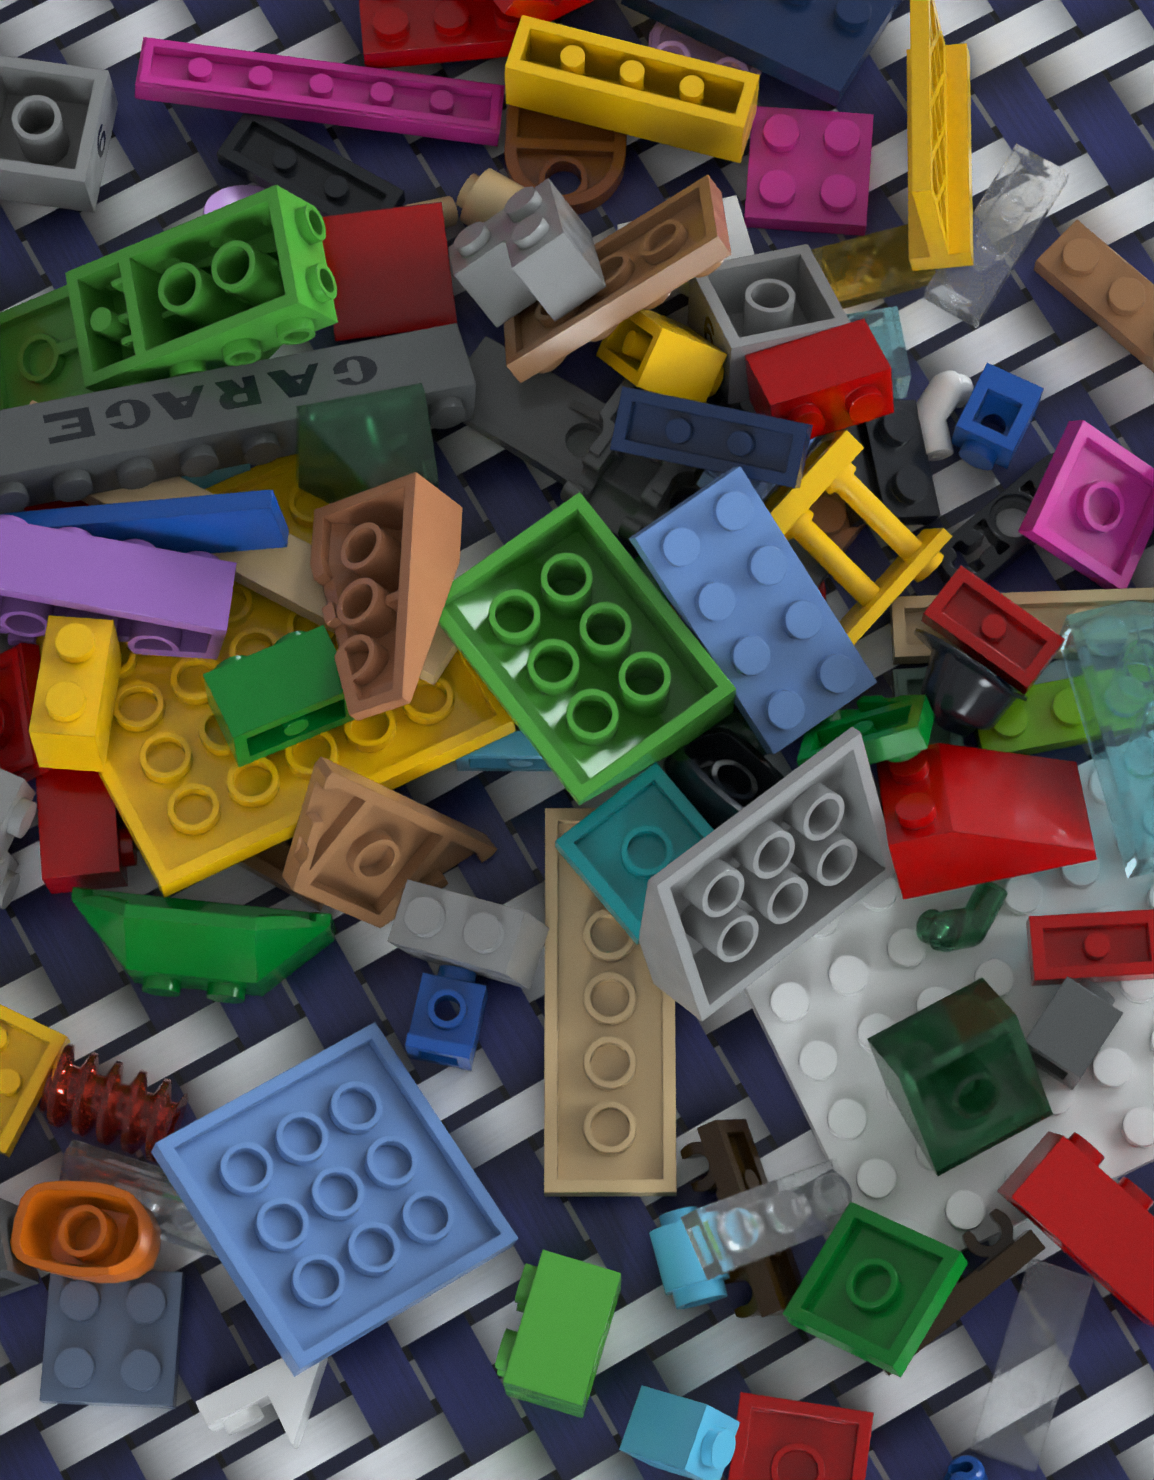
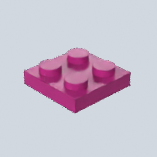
(809, 171)
(1093, 506)

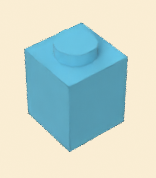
(680, 1435)

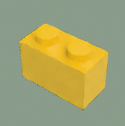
(664, 356)
(75, 693)

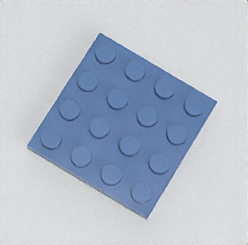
(334, 1197)

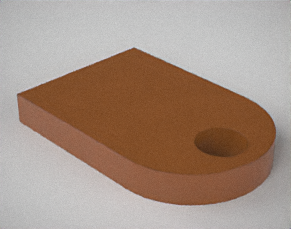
(546, 144)

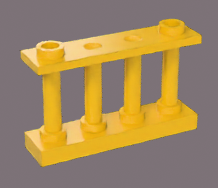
(830, 470)

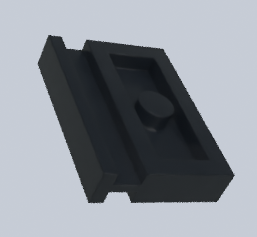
(896, 466)

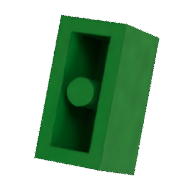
(277, 695)

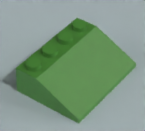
(584, 651)

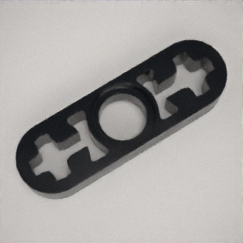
(968, 538)

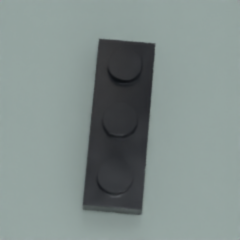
(280, 156)

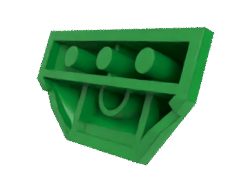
(203, 943)

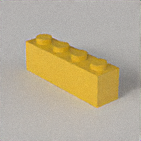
(631, 89)

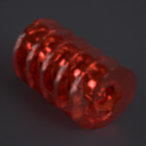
(110, 1104)

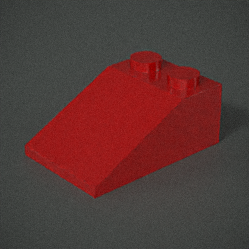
(980, 817)

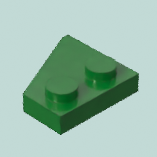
(889, 727)

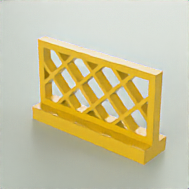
(938, 145)

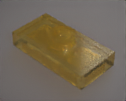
(871, 267)

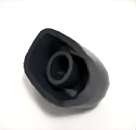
(720, 774)

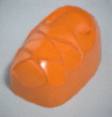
(85, 1232)

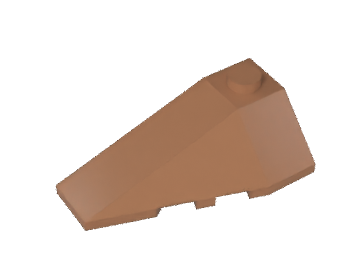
(385, 582)

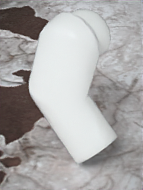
(935, 405)

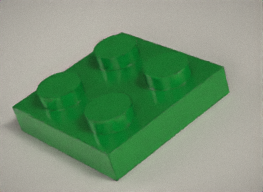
(875, 1288)

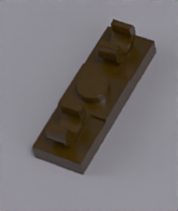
(732, 1170)
(1002, 1262)

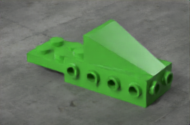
(175, 303)

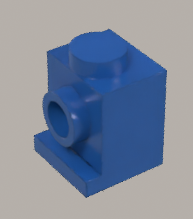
(998, 400)
(451, 1041)

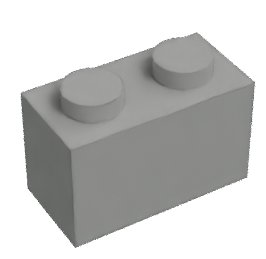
(468, 933)

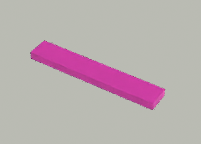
(319, 91)

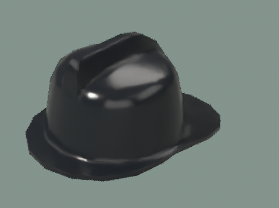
(961, 690)

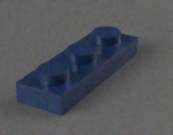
(711, 437)

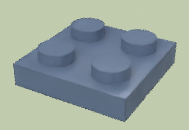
(113, 1341)

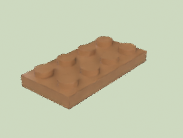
(640, 268)

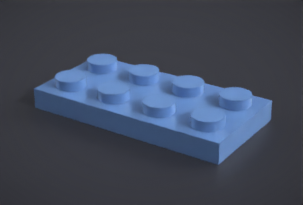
(753, 609)

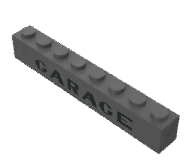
(214, 416)

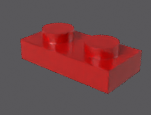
(992, 629)
(1091, 947)

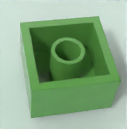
(561, 1332)

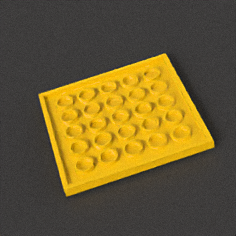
(177, 775)

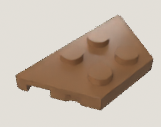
(365, 841)

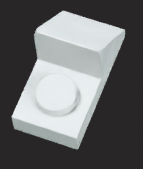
(241, 1402)

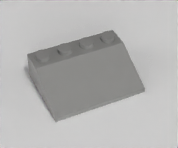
(766, 879)

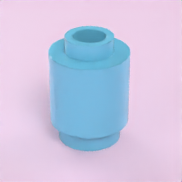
(680, 1266)

